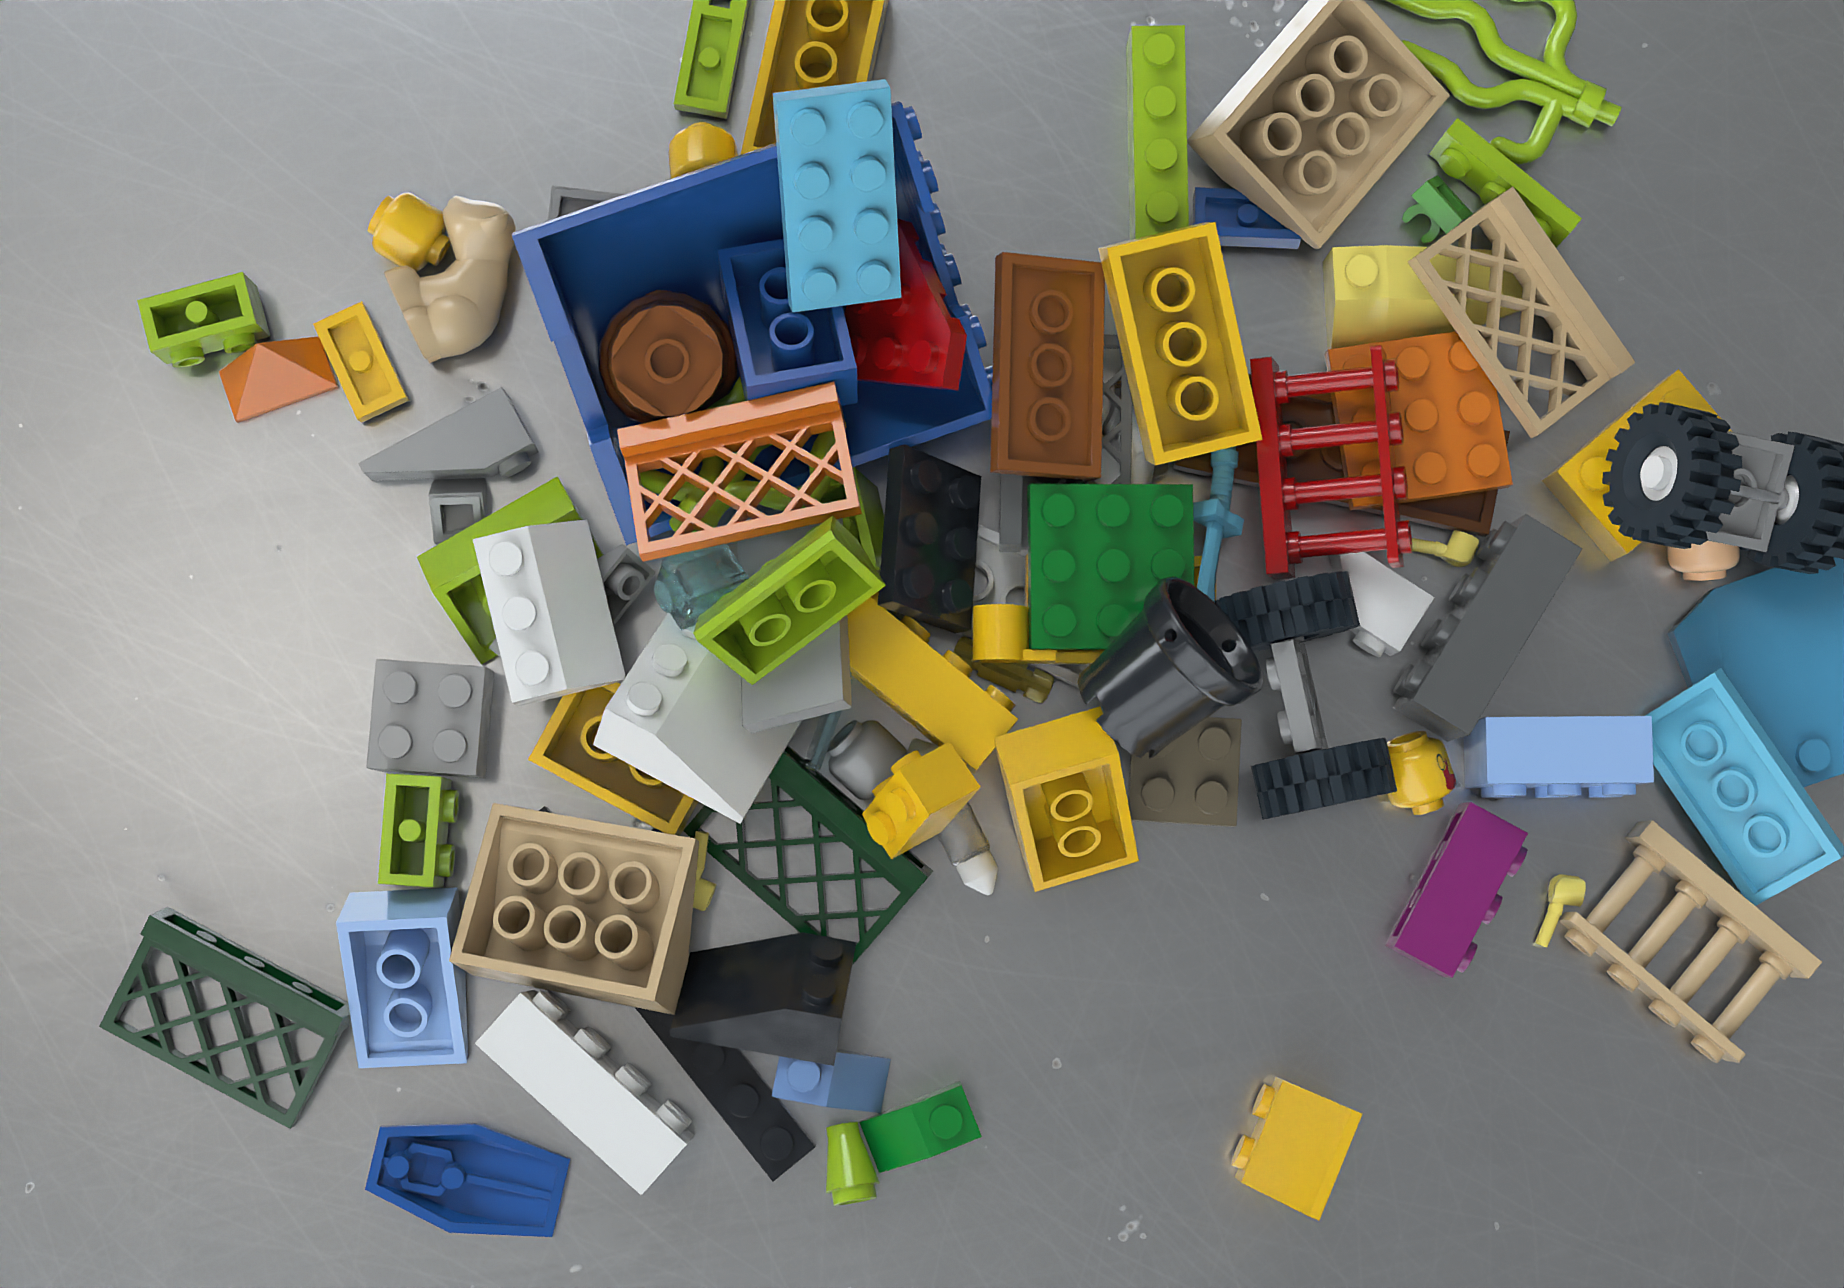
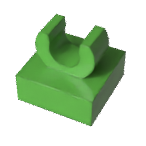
(1440, 205)

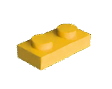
(361, 362)

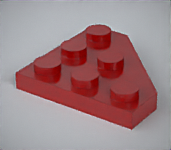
(910, 336)

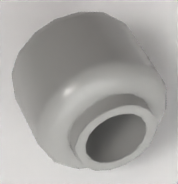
(863, 756)

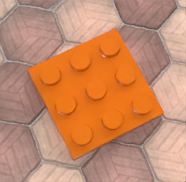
(1447, 417)

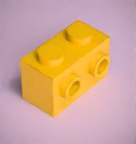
(919, 799)

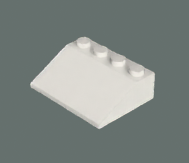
(684, 724)

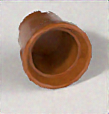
(666, 356)

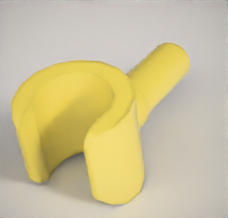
(1457, 552)
(703, 889)
(1561, 891)

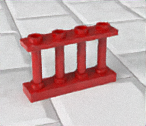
(1280, 440)

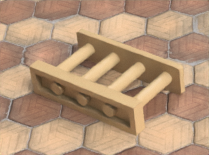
(1738, 922)

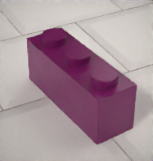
(1458, 890)

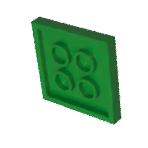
(1100, 555)

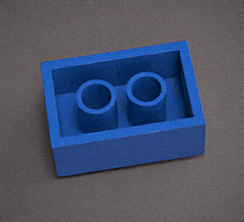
(771, 344)

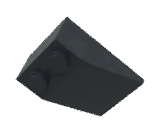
(768, 996)

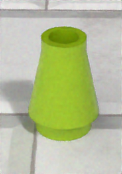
(849, 1167)

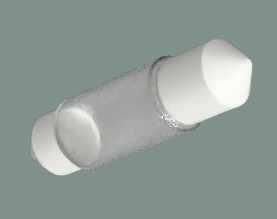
(965, 841)

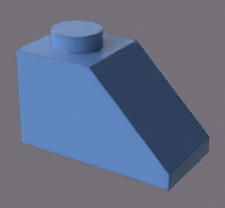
(852, 1083)

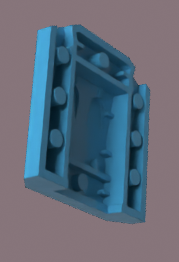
(1784, 655)

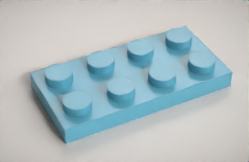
(838, 194)
(1739, 790)

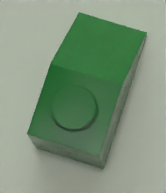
(920, 1128)

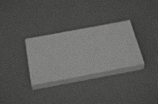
(812, 679)

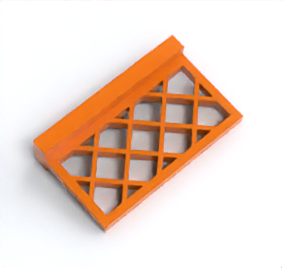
(731, 429)

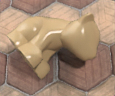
(464, 303)

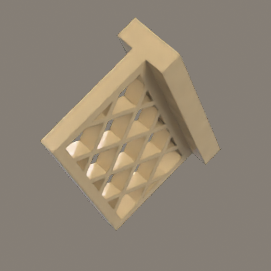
(1548, 291)

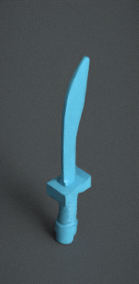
(1217, 517)

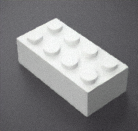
(586, 1088)

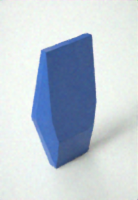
(469, 1178)

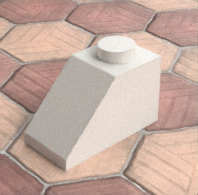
(1384, 602)

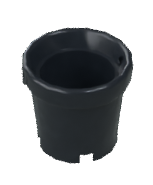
(1170, 669)

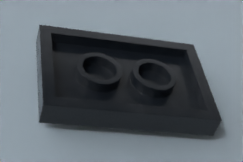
(929, 539)

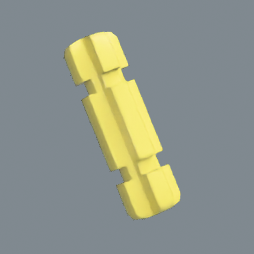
(1010, 676)

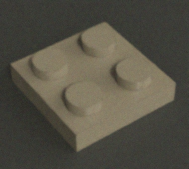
(1190, 778)

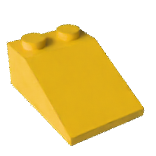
(1295, 1146)

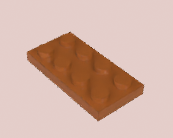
(1047, 367)

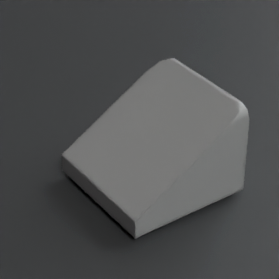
(456, 505)

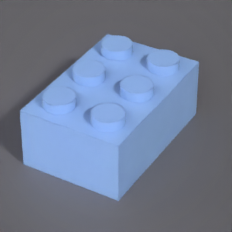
(1559, 756)

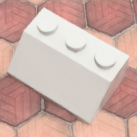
(549, 610)

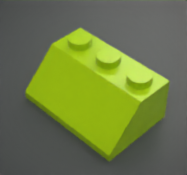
(454, 568)
(789, 601)

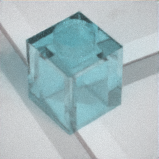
(695, 581)

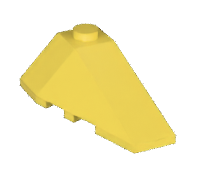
(1379, 298)

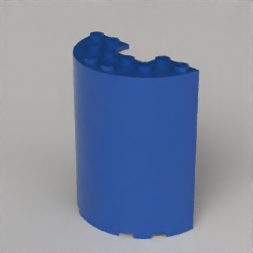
(669, 239)

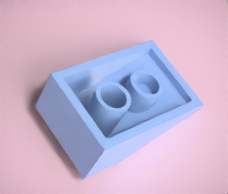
(399, 977)

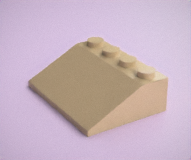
(1319, 117)
(580, 908)

